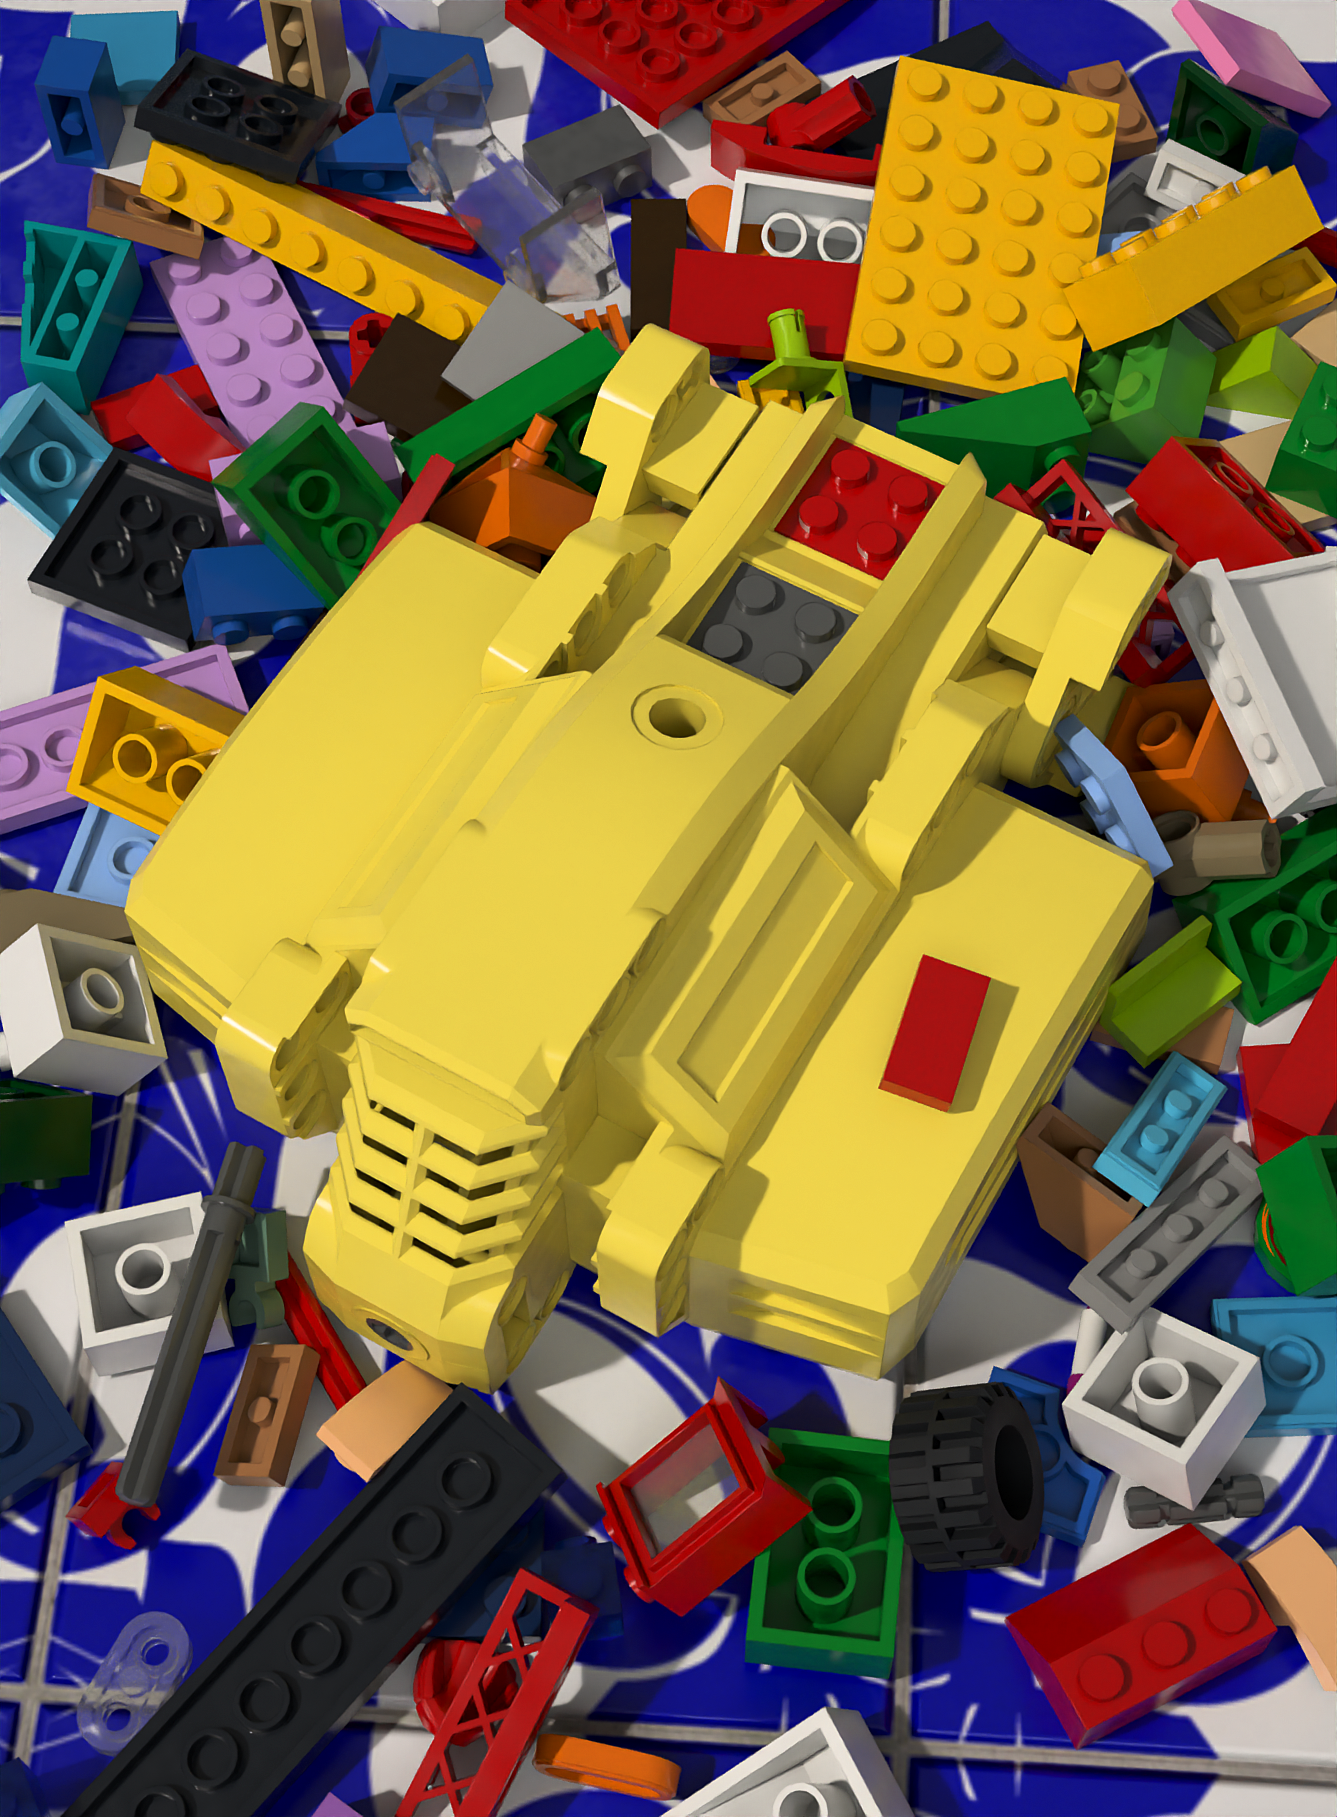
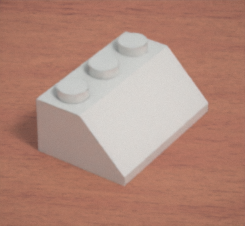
(806, 214)

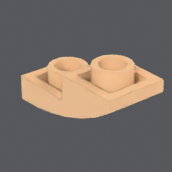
(382, 1418)
(1300, 1592)

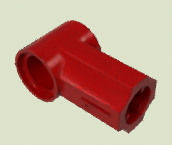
(823, 120)

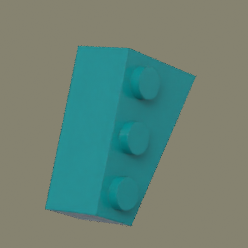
(75, 308)

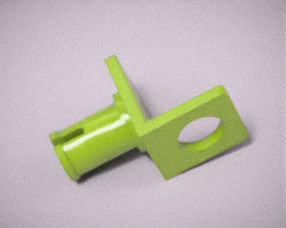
(795, 367)

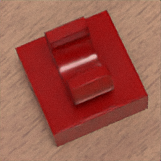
(101, 1511)

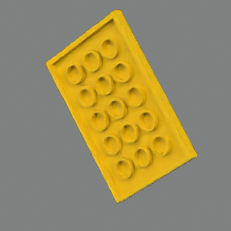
(976, 229)

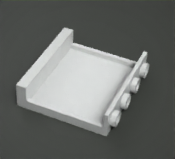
(1273, 669)

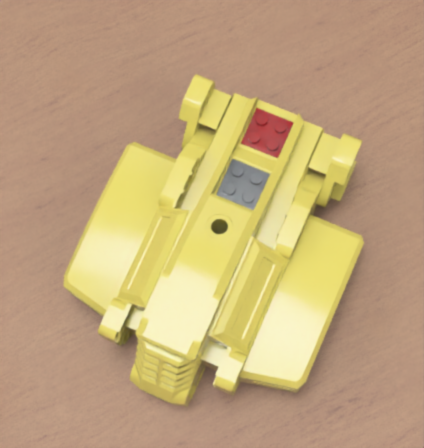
(626, 874)

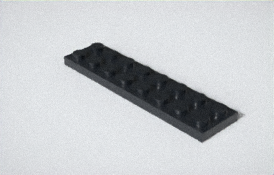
(334, 1623)

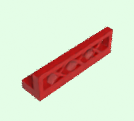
(1138, 659)
(525, 1715)

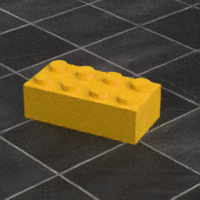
(1191, 255)

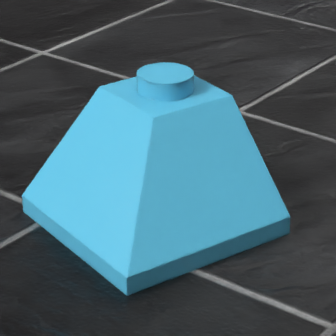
(46, 456)

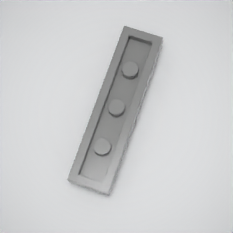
(1169, 1235)

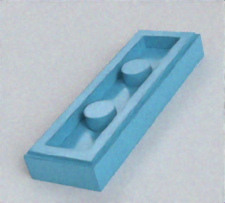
(1160, 1128)

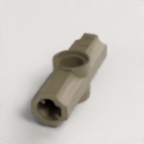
(1213, 851)

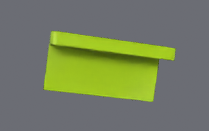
(1168, 994)

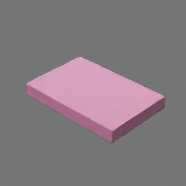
(1250, 58)

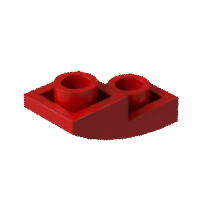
(180, 429)

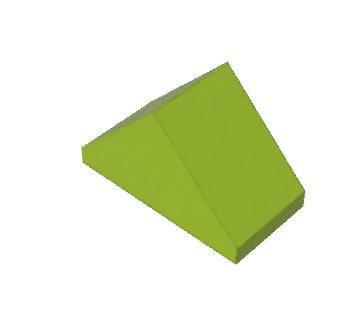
(1261, 375)

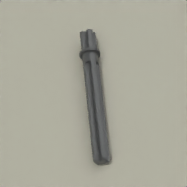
(190, 1324)

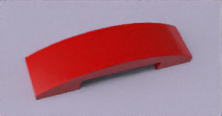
(747, 147)

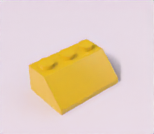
(146, 746)

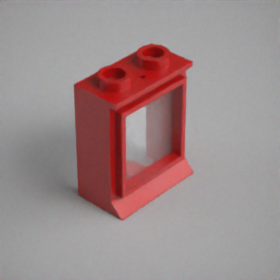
(700, 1503)

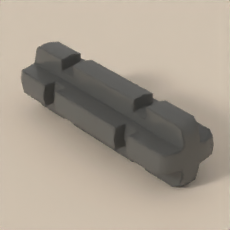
(1240, 1496)

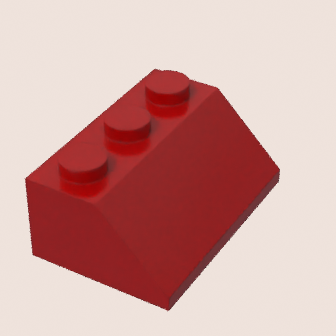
(1216, 508)
(1140, 1632)

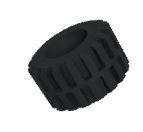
(966, 1477)

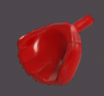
(439, 1676)

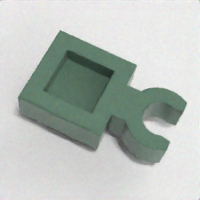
(256, 1267)

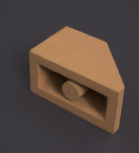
(1067, 1193)

